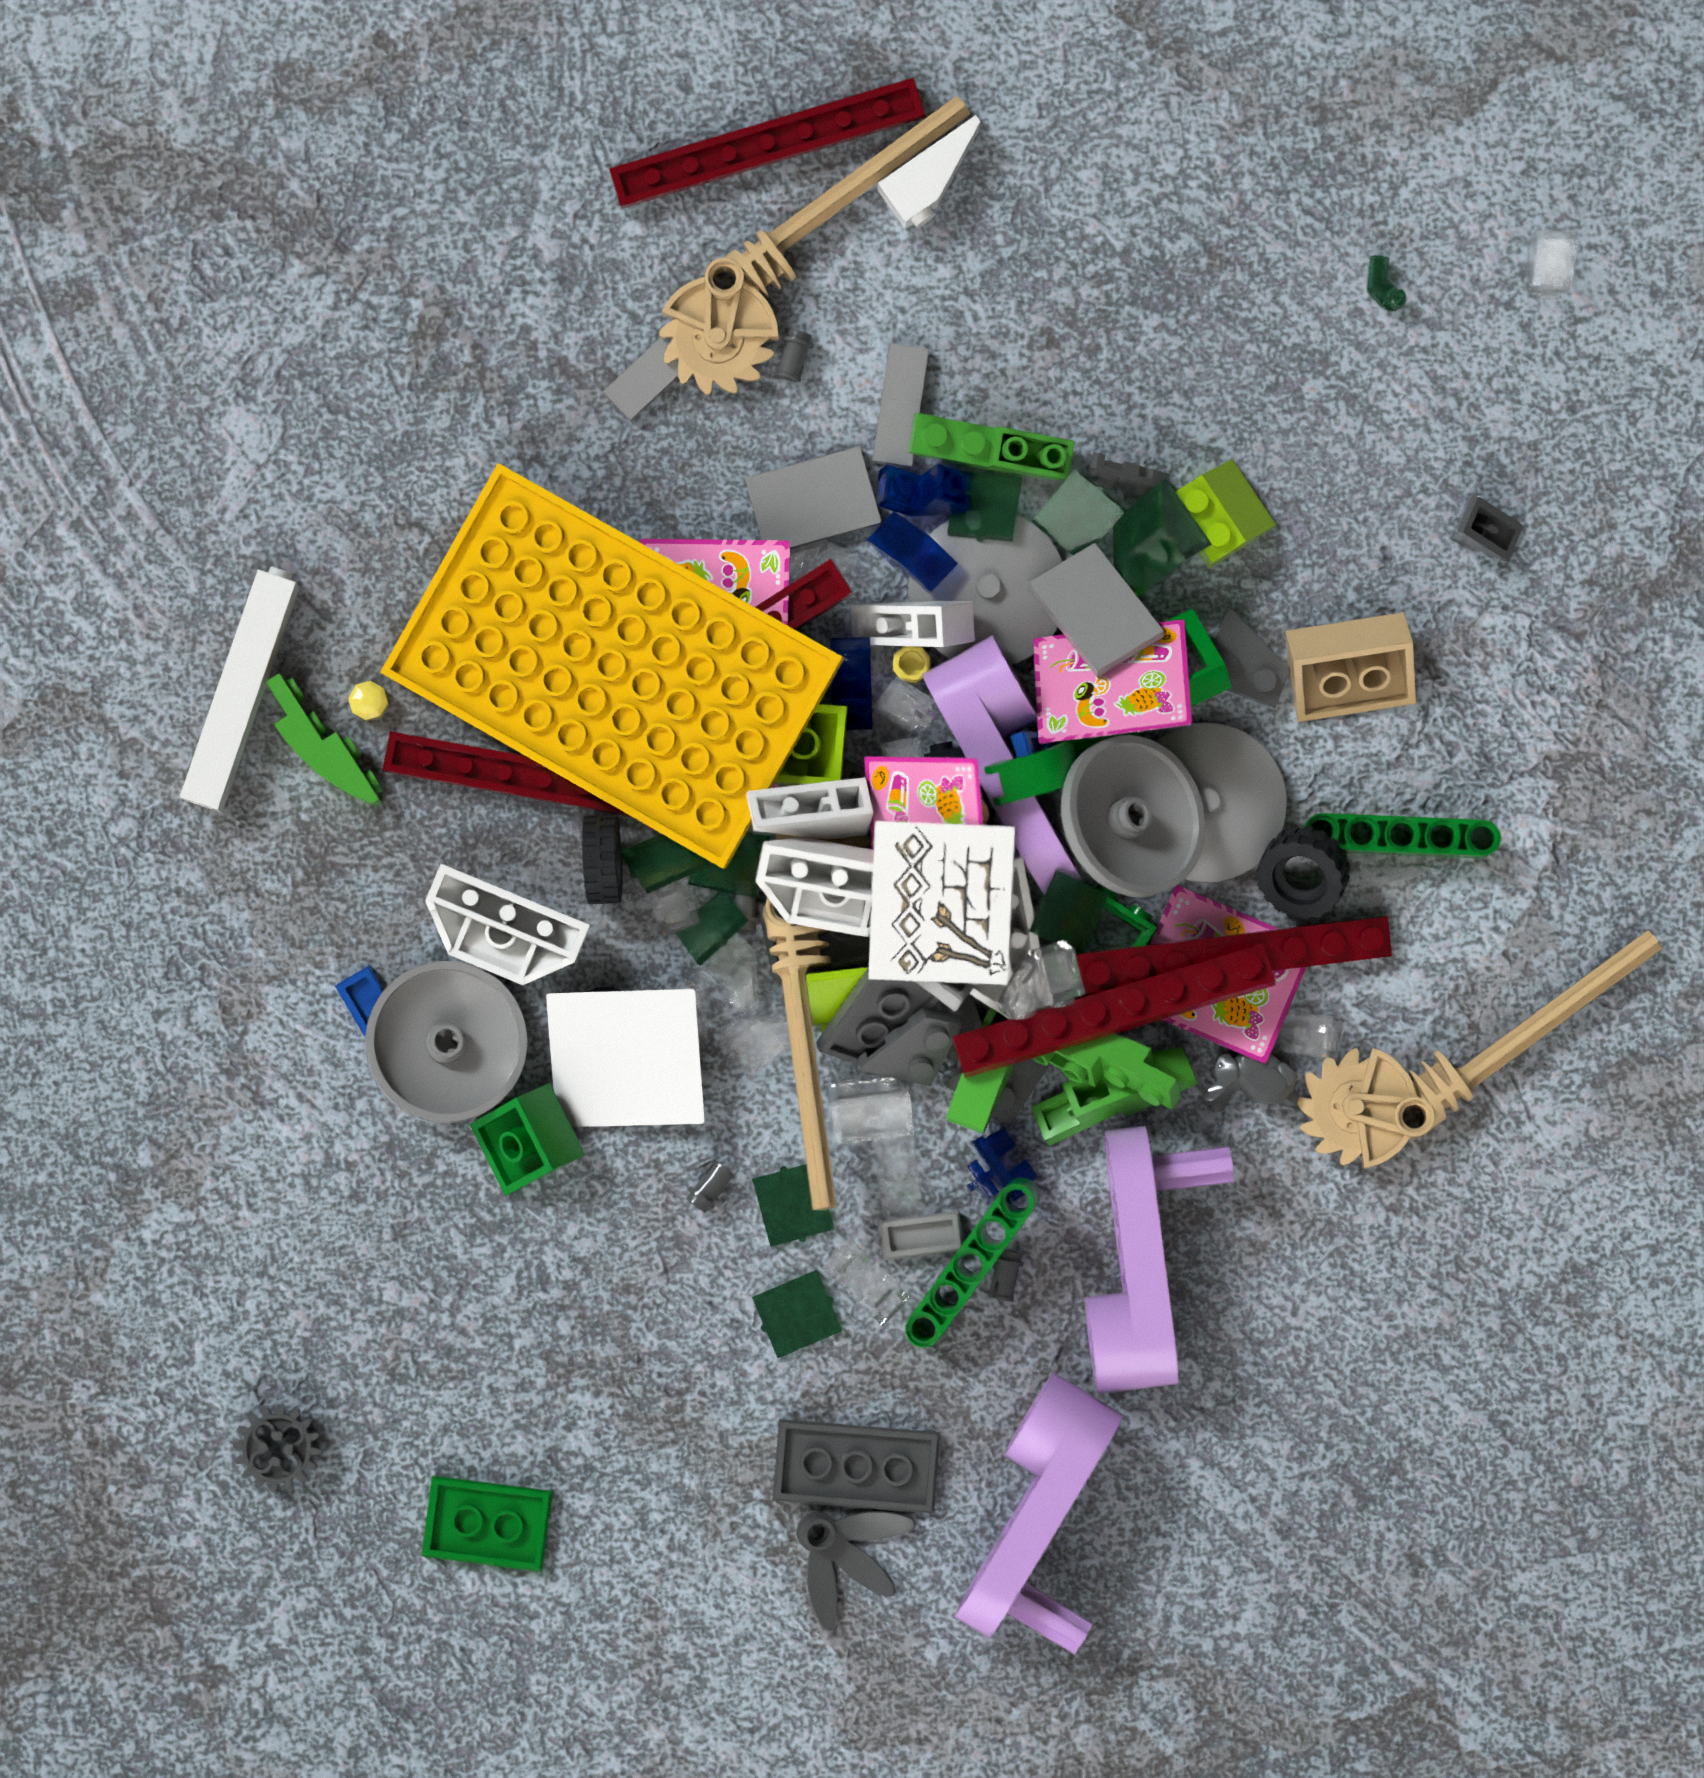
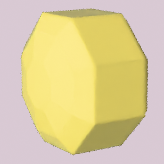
(911, 663)
(368, 701)

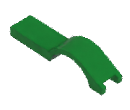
(1041, 770)

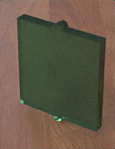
(992, 508)
(1078, 513)
(661, 862)
(740, 873)
(1068, 911)
(719, 922)
(787, 1206)
(797, 1314)

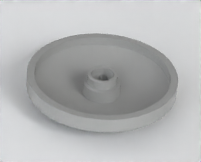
(997, 581)
(1239, 796)
(1133, 816)
(446, 1042)

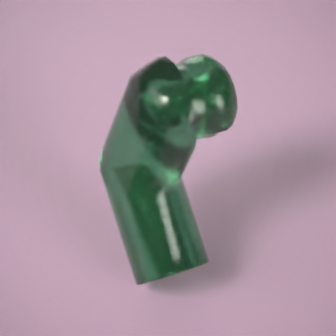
(1380, 288)

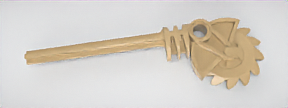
(723, 331)
(798, 952)
(1363, 1103)

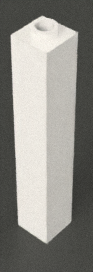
(240, 689)

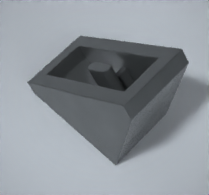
(1487, 529)

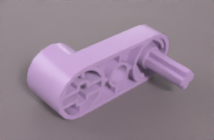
(982, 708)
(1134, 1329)
(1061, 1446)

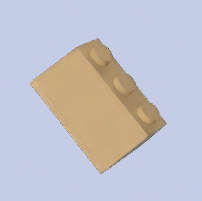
(1351, 667)

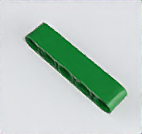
(1420, 831)
(961, 1278)

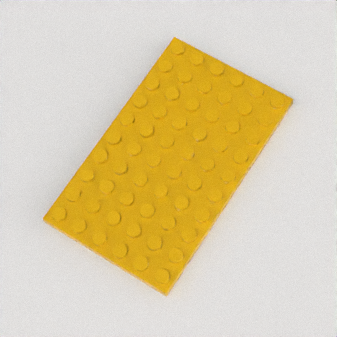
(611, 665)

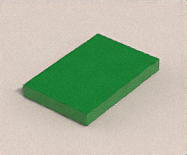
(487, 1523)

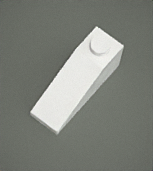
(921, 183)
(914, 623)
(813, 809)

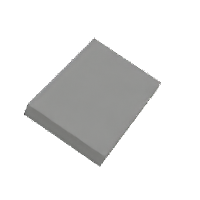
(814, 499)
(1096, 610)

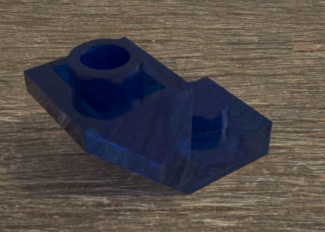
(934, 493)
(912, 550)
(853, 681)

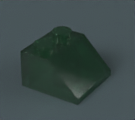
(1155, 539)

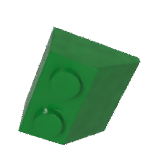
(527, 1139)

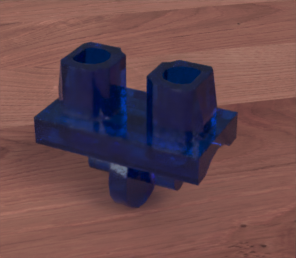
(991, 1150)

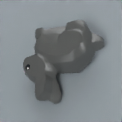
(1261, 1082)

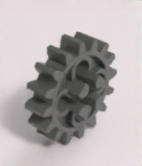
(254, 1445)

